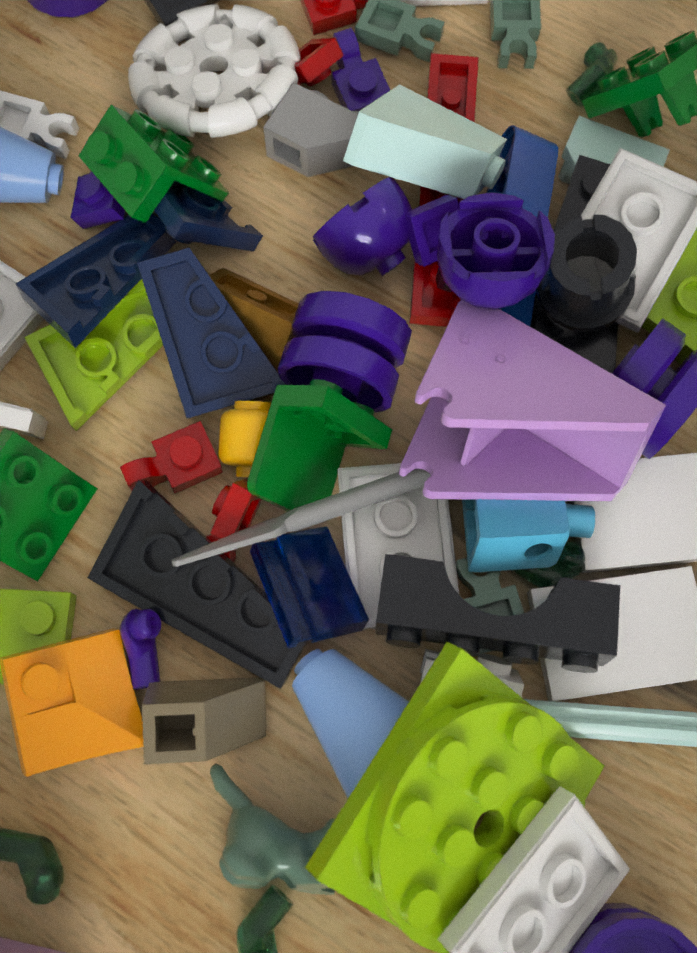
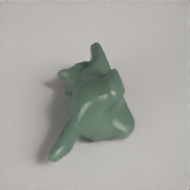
(264, 846)

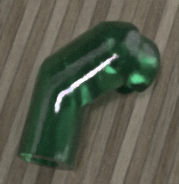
(599, 63)
(567, 566)
(36, 861)
(257, 929)

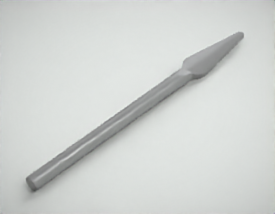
(311, 514)

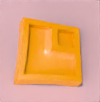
(71, 701)

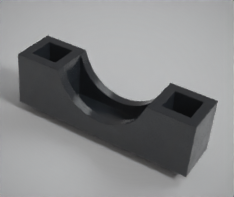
(571, 625)

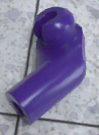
(139, 636)

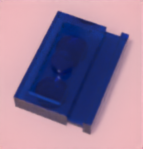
(308, 586)

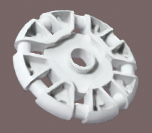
(177, 79)

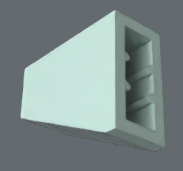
(425, 145)

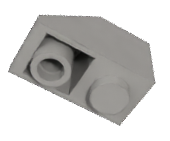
(309, 132)

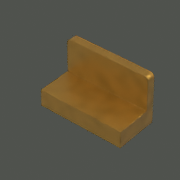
(261, 310)

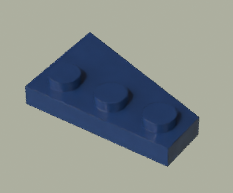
(200, 218)
(94, 276)
(203, 336)

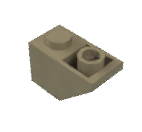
(201, 718)

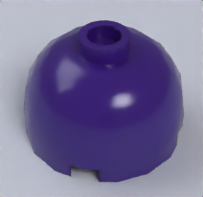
(368, 232)
(494, 250)

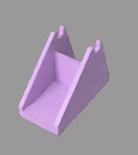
(523, 417)

